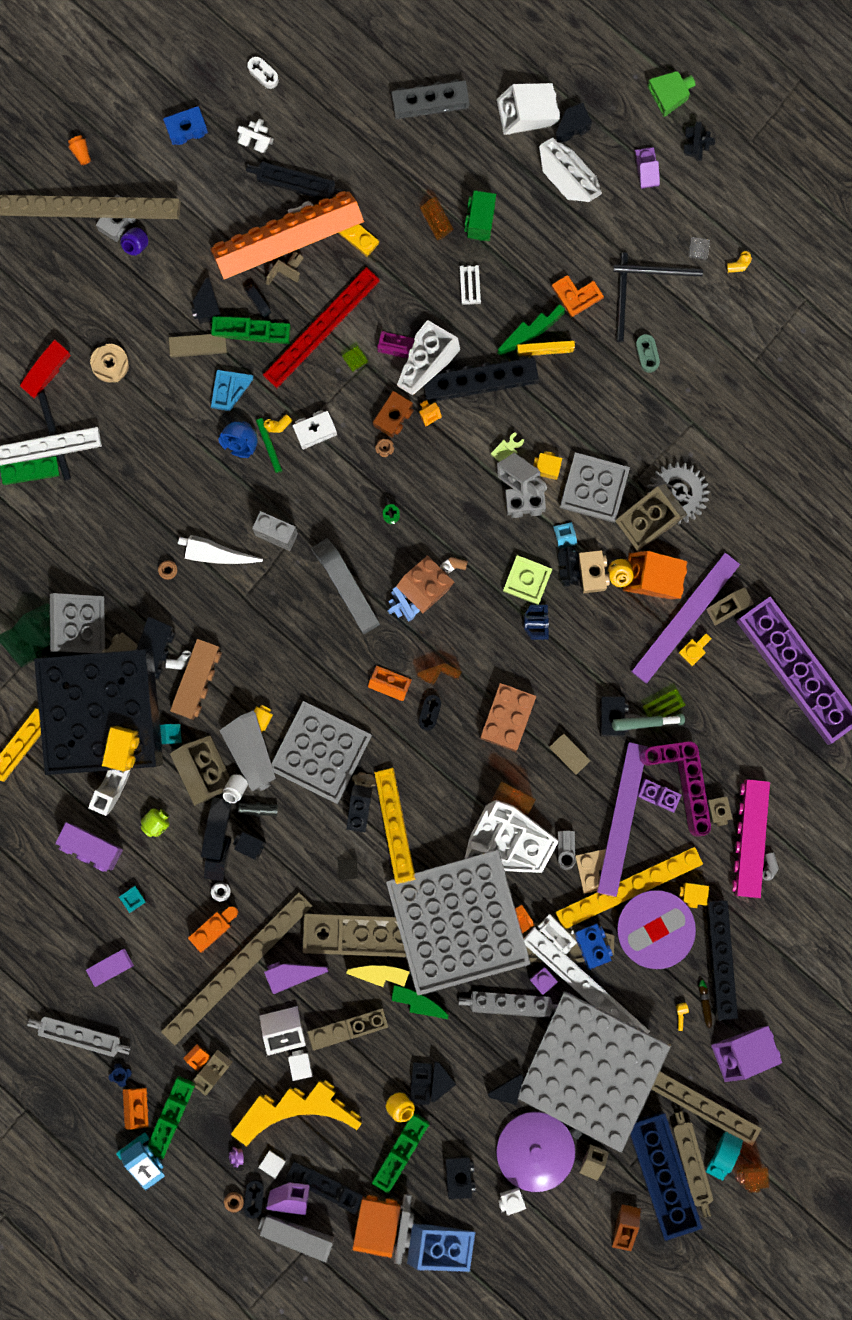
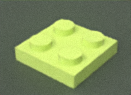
(527, 580)

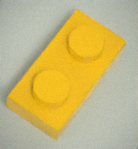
(360, 239)

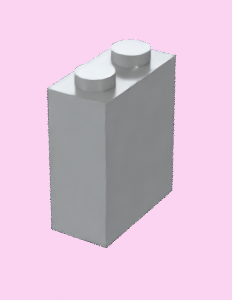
(275, 531)

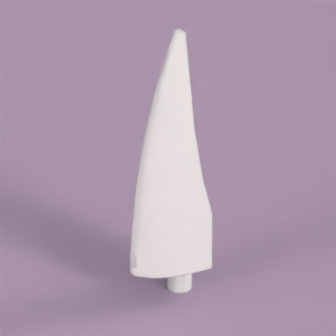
(208, 551)

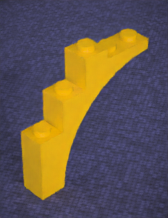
(319, 1102)

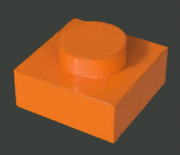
(197, 1057)

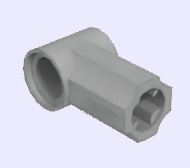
(566, 847)

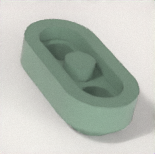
(647, 354)

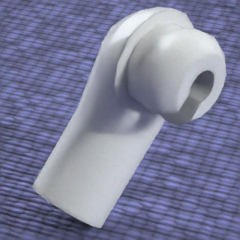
(181, 663)

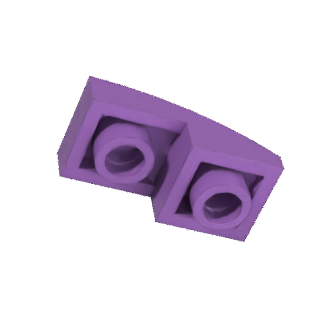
(659, 795)

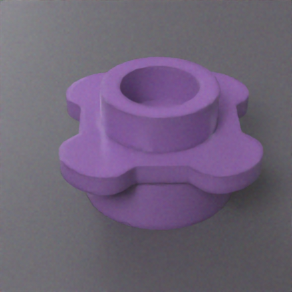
(236, 1157)

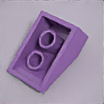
(287, 975)

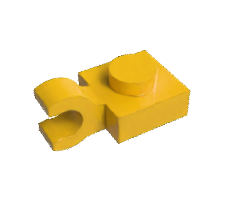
(693, 651)

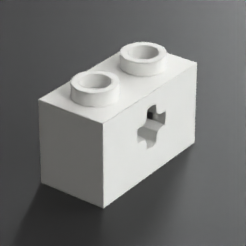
(324, 431)

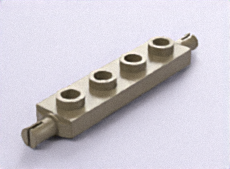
(692, 1163)

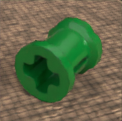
(387, 519)

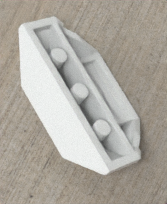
(568, 172)

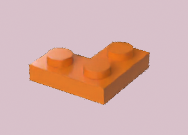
(576, 300)

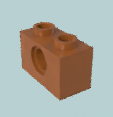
(398, 404)

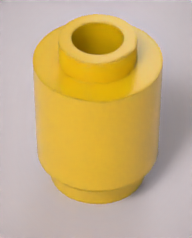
(263, 716)

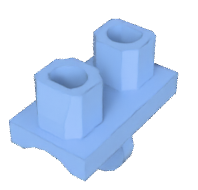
(408, 610)

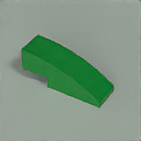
(419, 1004)

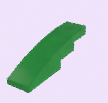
(251, 330)
(526, 333)
(171, 1116)
(401, 1153)

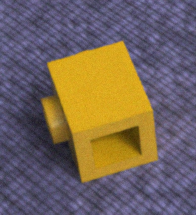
(548, 465)
(694, 894)

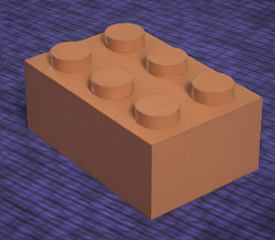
(508, 717)

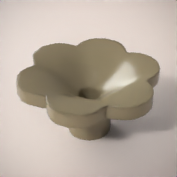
(364, 779)

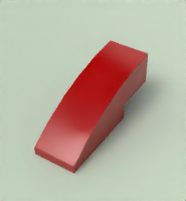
(45, 369)

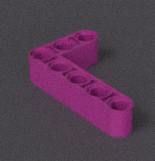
(687, 780)

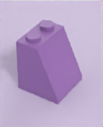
(746, 1054)

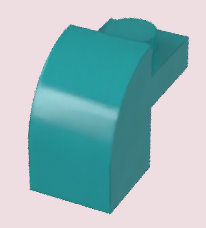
(725, 1156)

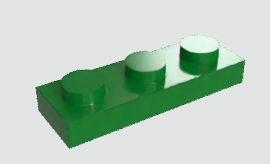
(29, 470)

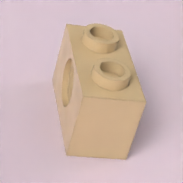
(593, 583)

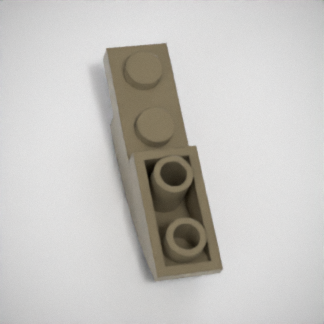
(347, 1029)

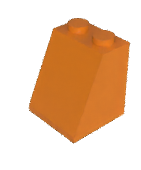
(657, 575)
(377, 1226)

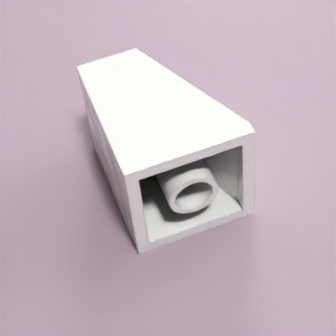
(528, 107)

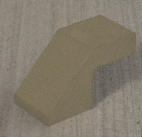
(212, 1072)

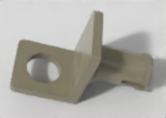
(287, 269)

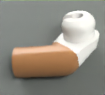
(452, 563)

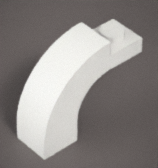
(109, 791)

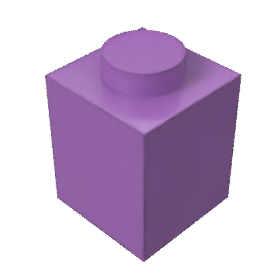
(543, 980)

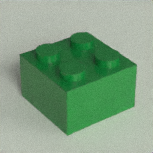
(481, 212)

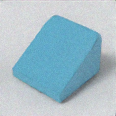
(565, 535)

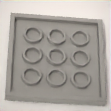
(320, 752)

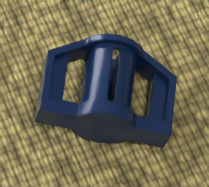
(537, 622)

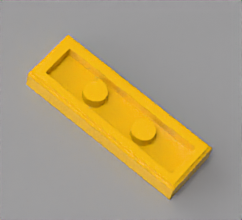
(545, 348)

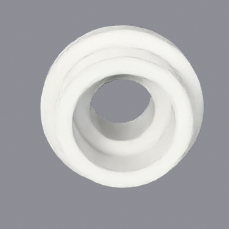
(225, 896)

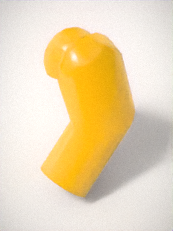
(277, 426)

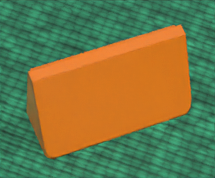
(389, 683)
(135, 1108)

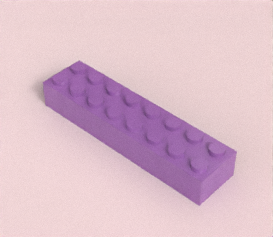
(798, 670)

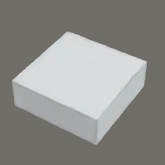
(272, 1164)

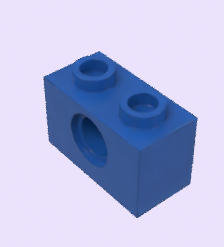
(189, 117)

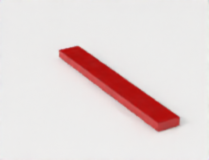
(321, 328)

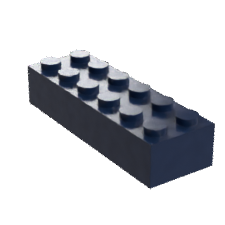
(664, 1176)

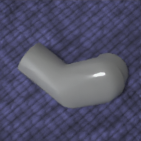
(771, 868)

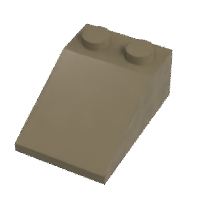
(651, 517)

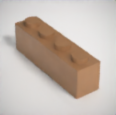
(195, 679)

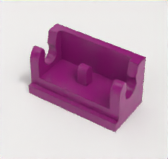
(395, 344)

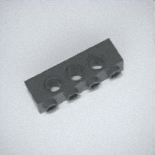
(440, 104)

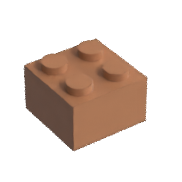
(425, 584)

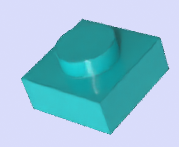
(171, 734)
(132, 899)

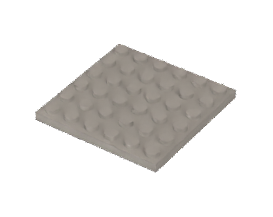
(458, 923)
(593, 1071)

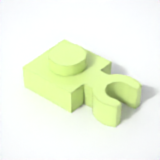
(506, 449)

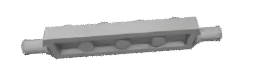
(509, 1004)
(79, 1036)

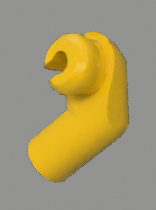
(742, 263)

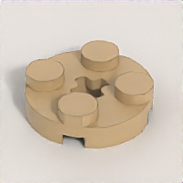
(108, 352)

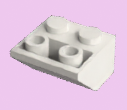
(282, 1030)

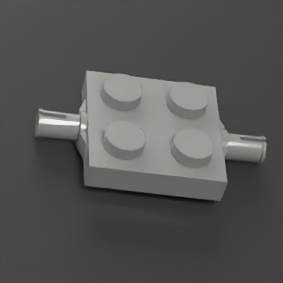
(405, 1223)

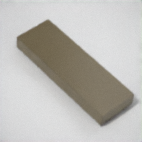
(197, 345)

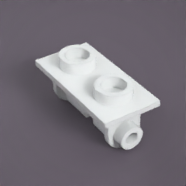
(557, 934)

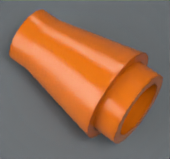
(79, 149)

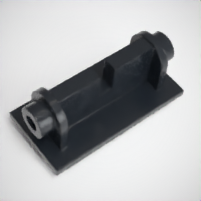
(569, 558)

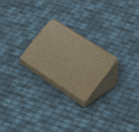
(569, 754)

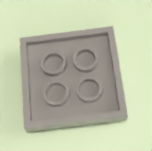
(595, 487)
(77, 623)

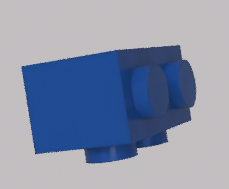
(593, 946)

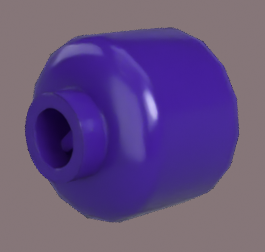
(134, 241)

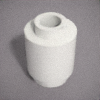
(234, 788)

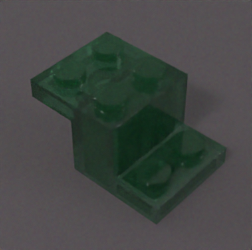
(29, 636)

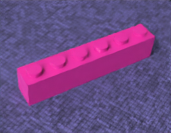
(752, 838)

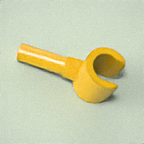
(681, 1008)

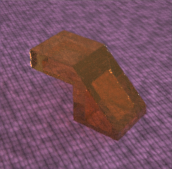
(432, 674)

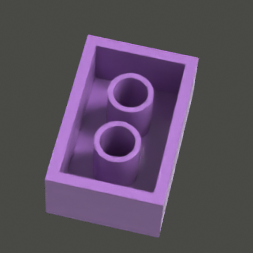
(88, 847)

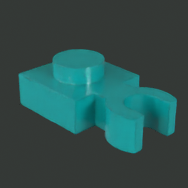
(142, 1138)

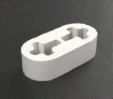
(260, 75)

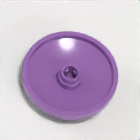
(535, 1151)

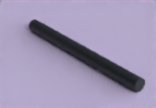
(657, 270)
(622, 300)
(52, 431)

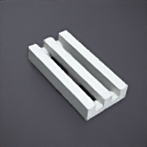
(468, 269)

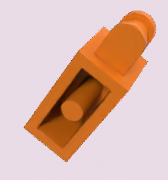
(213, 929)

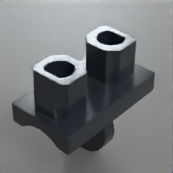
(701, 140)

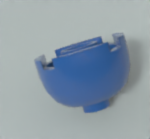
(239, 438)

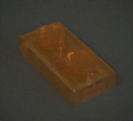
(436, 218)

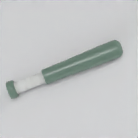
(645, 722)

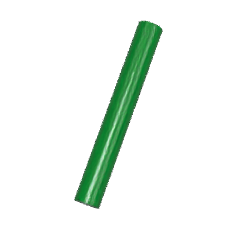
(269, 446)

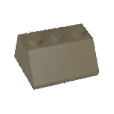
(201, 769)

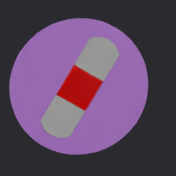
(656, 929)

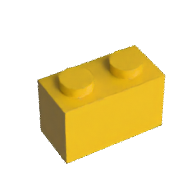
(120, 748)

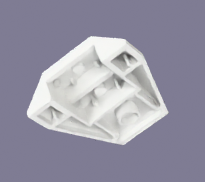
(519, 839)

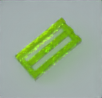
(678, 698)

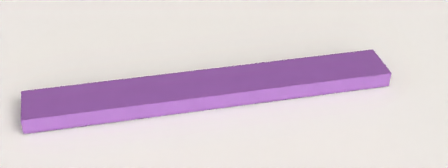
(685, 618)
(621, 821)

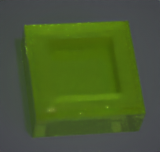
(354, 359)

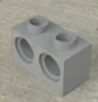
(525, 507)

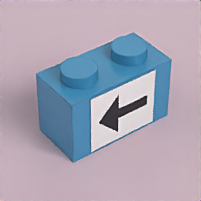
(143, 1165)

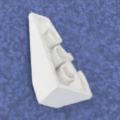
(429, 355)

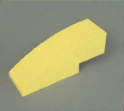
(379, 973)

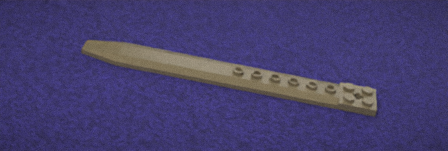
(382, 937)

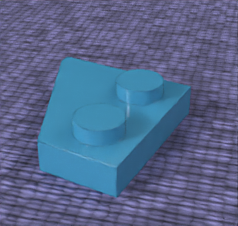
(229, 388)

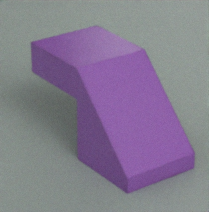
(109, 967)

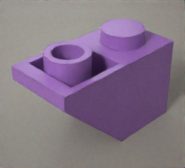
(289, 1198)

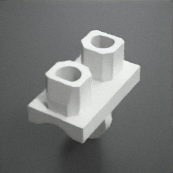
(262, 140)

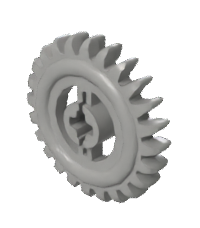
(692, 479)

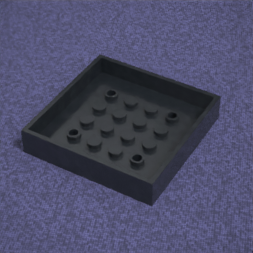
(95, 705)

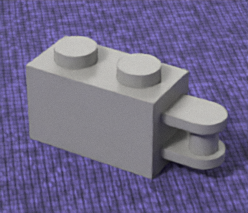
(521, 475)

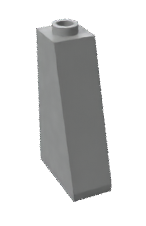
(249, 750)
(296, 1237)

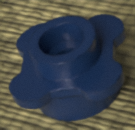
(121, 1081)

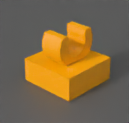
(429, 413)

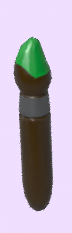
(705, 1003)

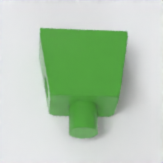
(670, 91)

